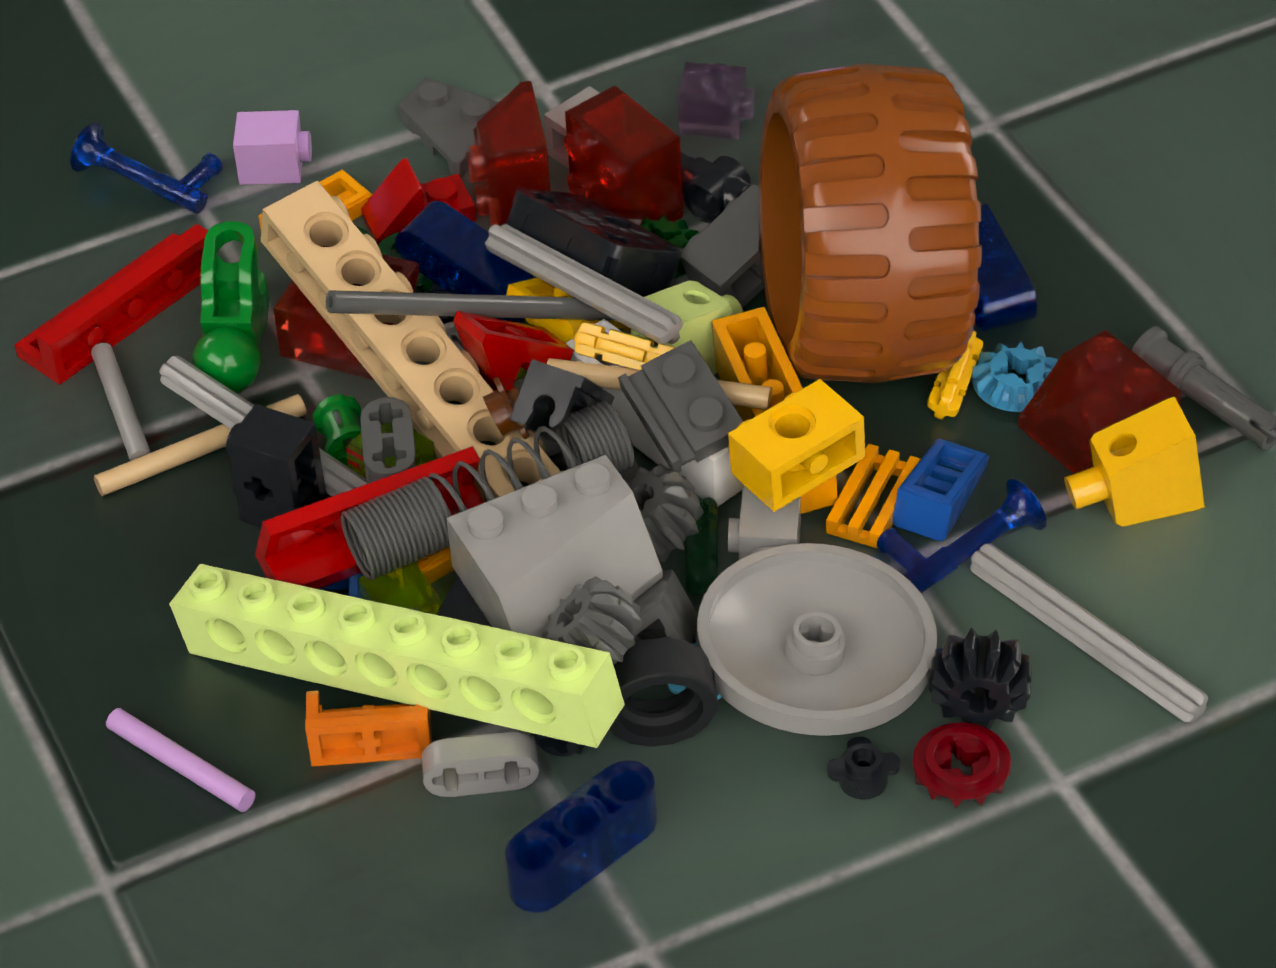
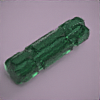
(703, 549)

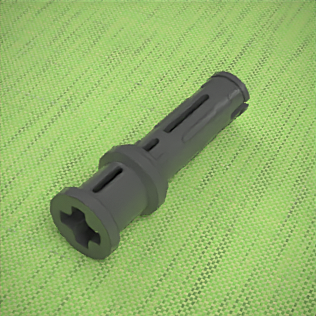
(1190, 375)

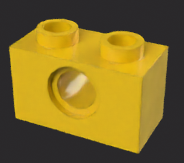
(796, 445)

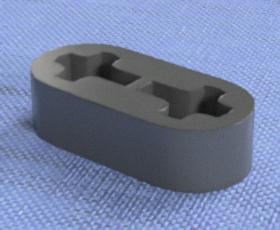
(396, 444)

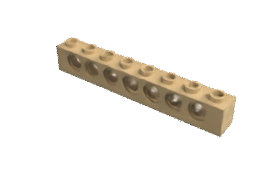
(294, 236)

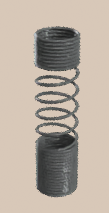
(413, 519)

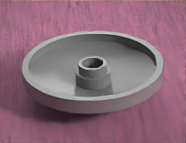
(816, 639)

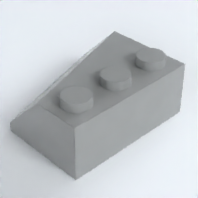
(548, 537)

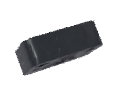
(596, 238)

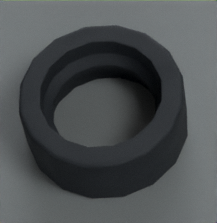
(671, 718)

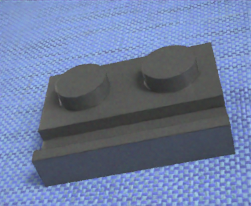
(681, 406)

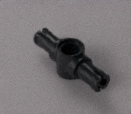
(711, 185)

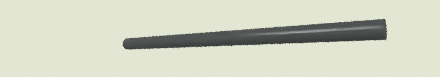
(448, 304)

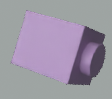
(270, 147)

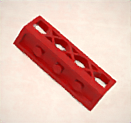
(116, 306)
(309, 542)

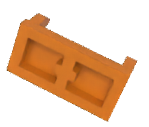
(365, 732)

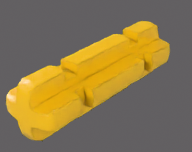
(616, 347)
(953, 383)

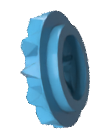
(1006, 390)

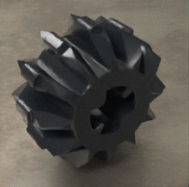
(980, 678)

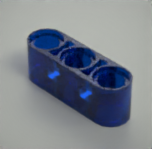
(455, 253)
(1005, 286)
(581, 836)

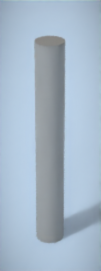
(120, 401)

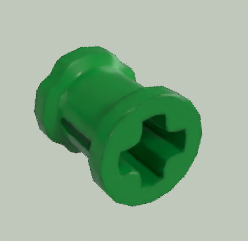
(336, 434)

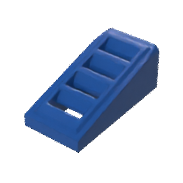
(936, 495)

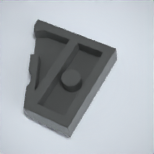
(444, 119)

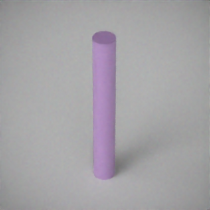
(180, 760)

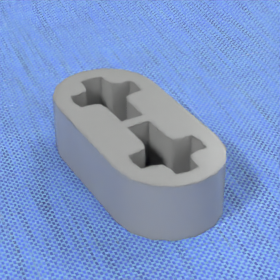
(480, 764)

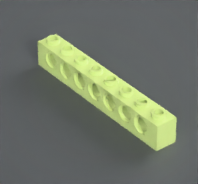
(400, 654)

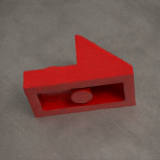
(403, 197)
(505, 346)

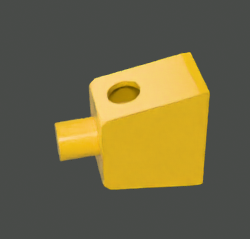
(1142, 467)

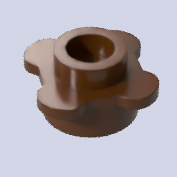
(501, 405)

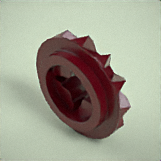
(973, 747)

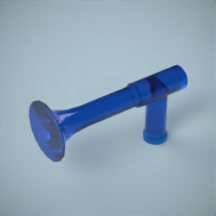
(93, 150)
(1017, 510)

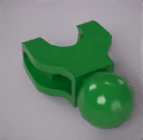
(232, 309)

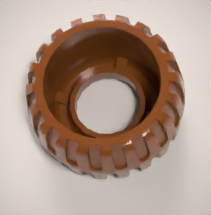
(869, 222)

